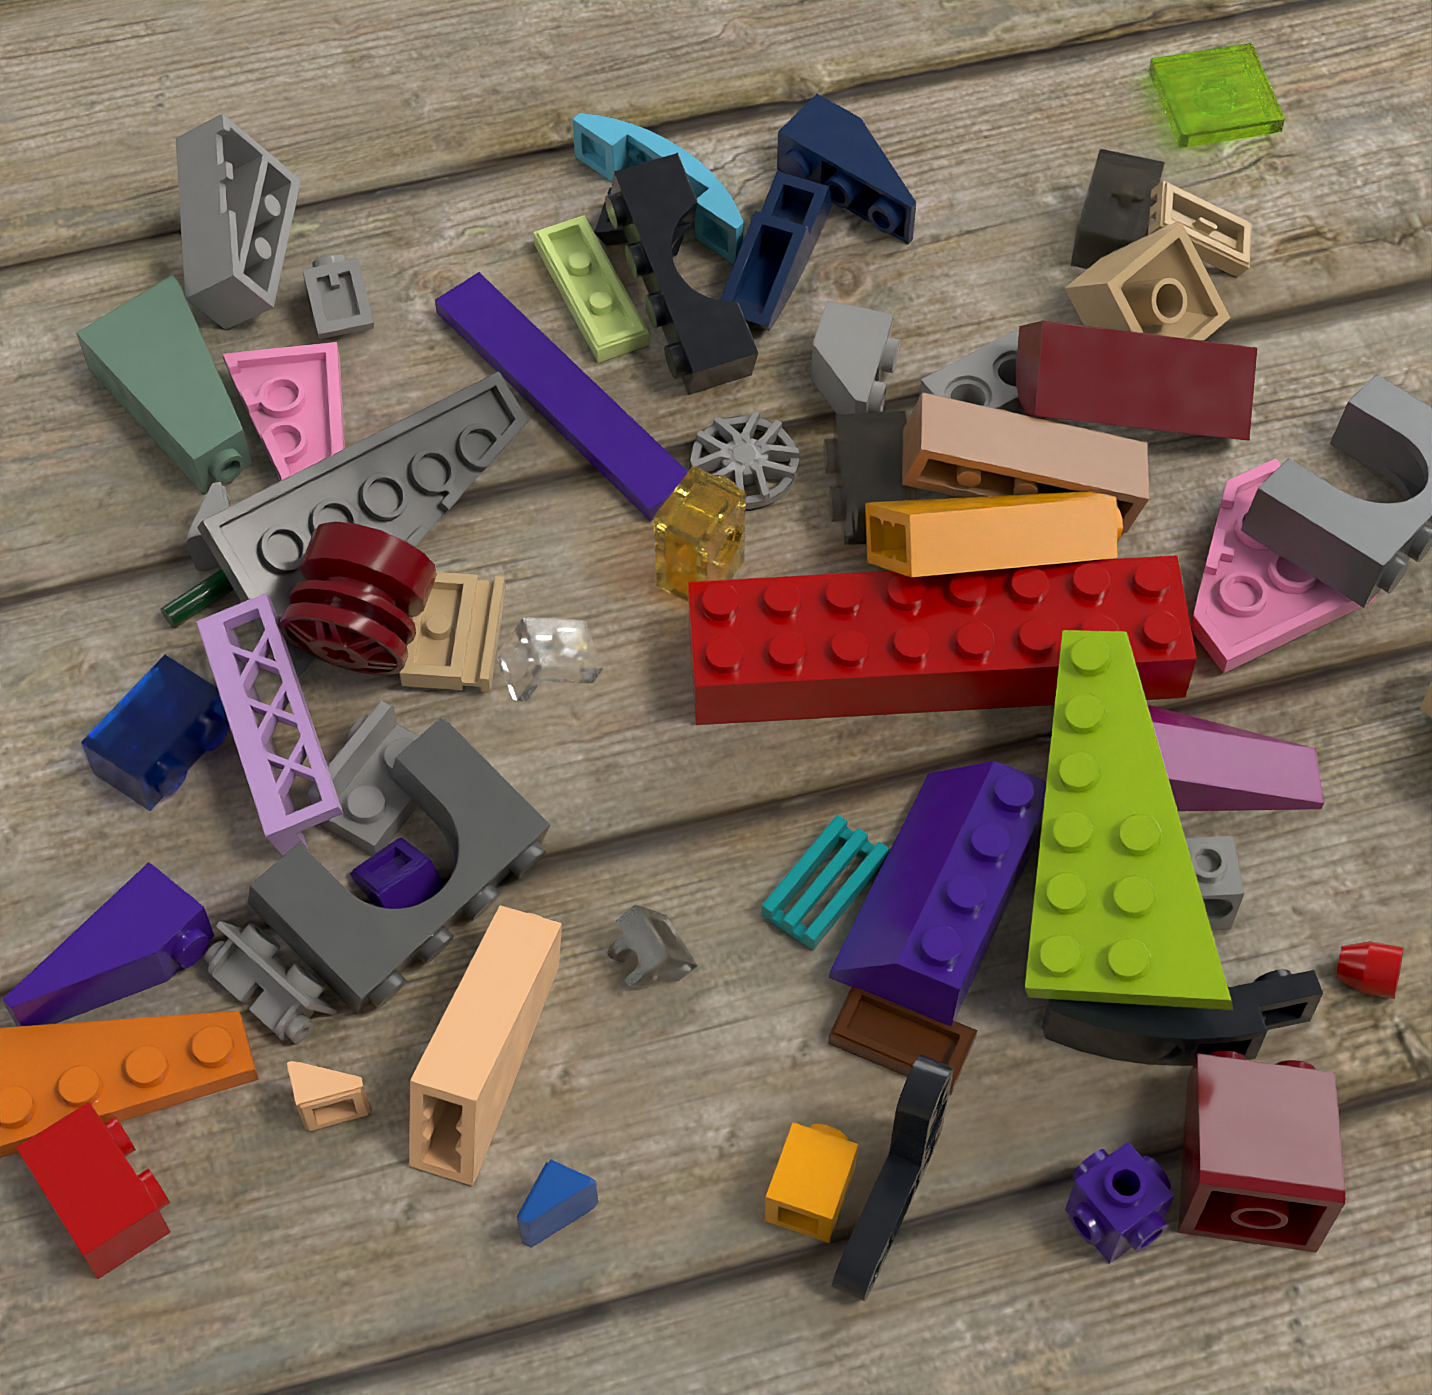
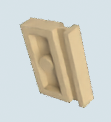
(456, 634)

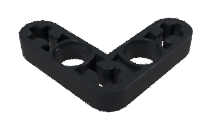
(913, 1141)

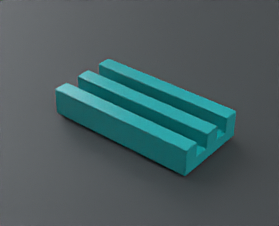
(854, 844)

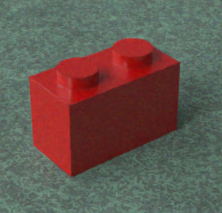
(95, 1188)

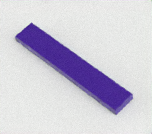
(562, 393)

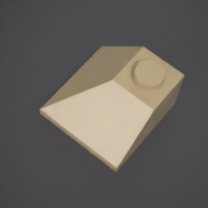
(1151, 289)

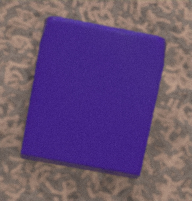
(398, 876)

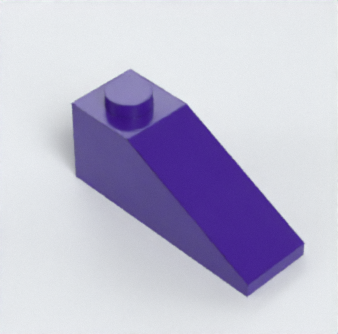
(120, 950)

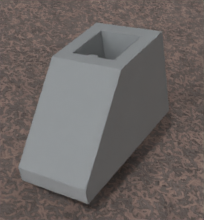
(851, 356)

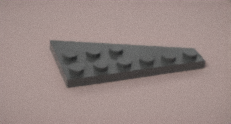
(388, 481)

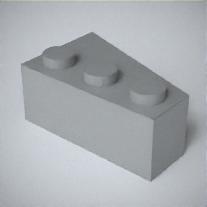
(233, 220)

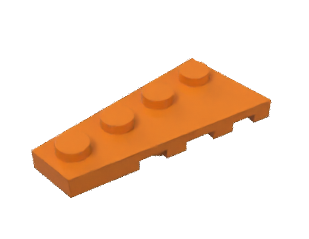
(117, 1066)

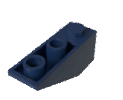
(840, 152)

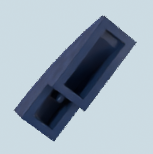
(777, 248)

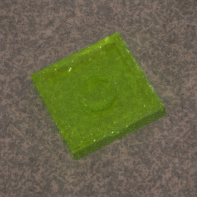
(1216, 95)

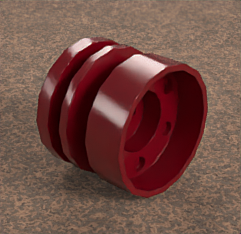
(358, 598)

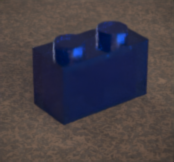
(157, 733)

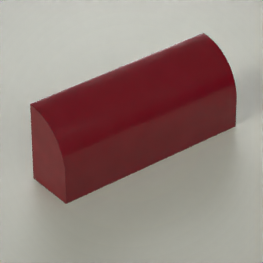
(1135, 379)

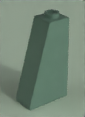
(167, 381)

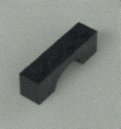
(704, 335)

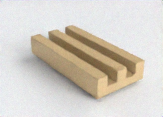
(1210, 245)

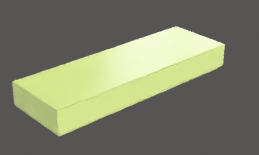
(591, 289)

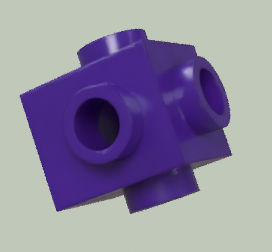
(1125, 1218)

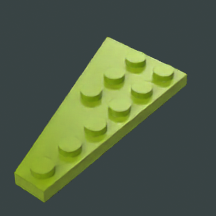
(1114, 870)

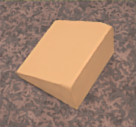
(326, 1095)

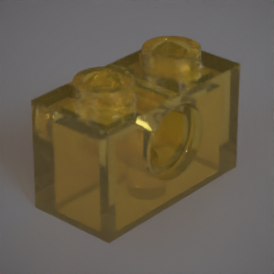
(699, 532)

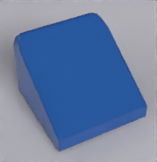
(555, 1201)

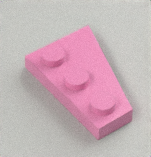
(292, 402)

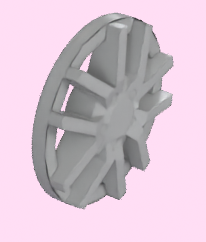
(748, 459)

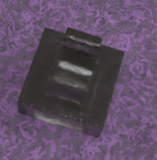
(656, 945)

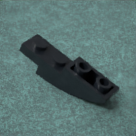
(1179, 1033)

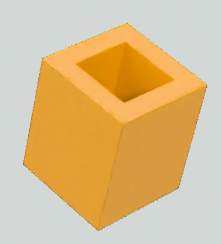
(811, 1180)

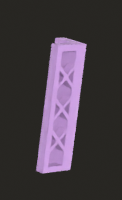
(254, 722)

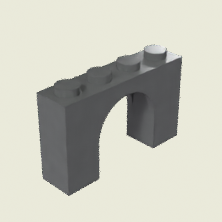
(1342, 538)
(367, 947)

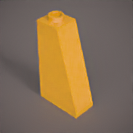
(991, 532)

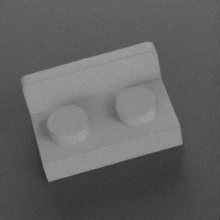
(361, 773)

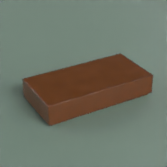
(897, 1035)

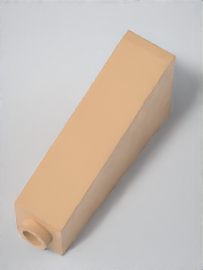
(481, 1045)

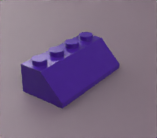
(944, 888)

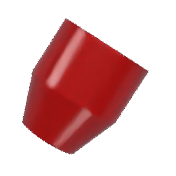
(1371, 968)

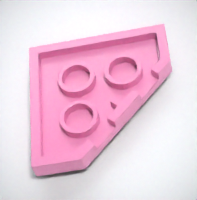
(1251, 594)

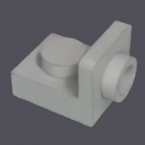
(337, 296)

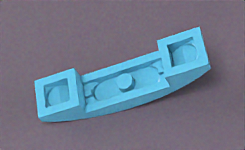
(614, 145)

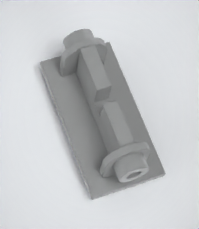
(288, 994)

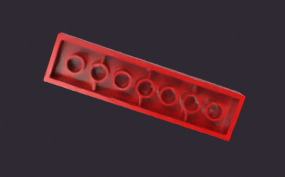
(925, 640)

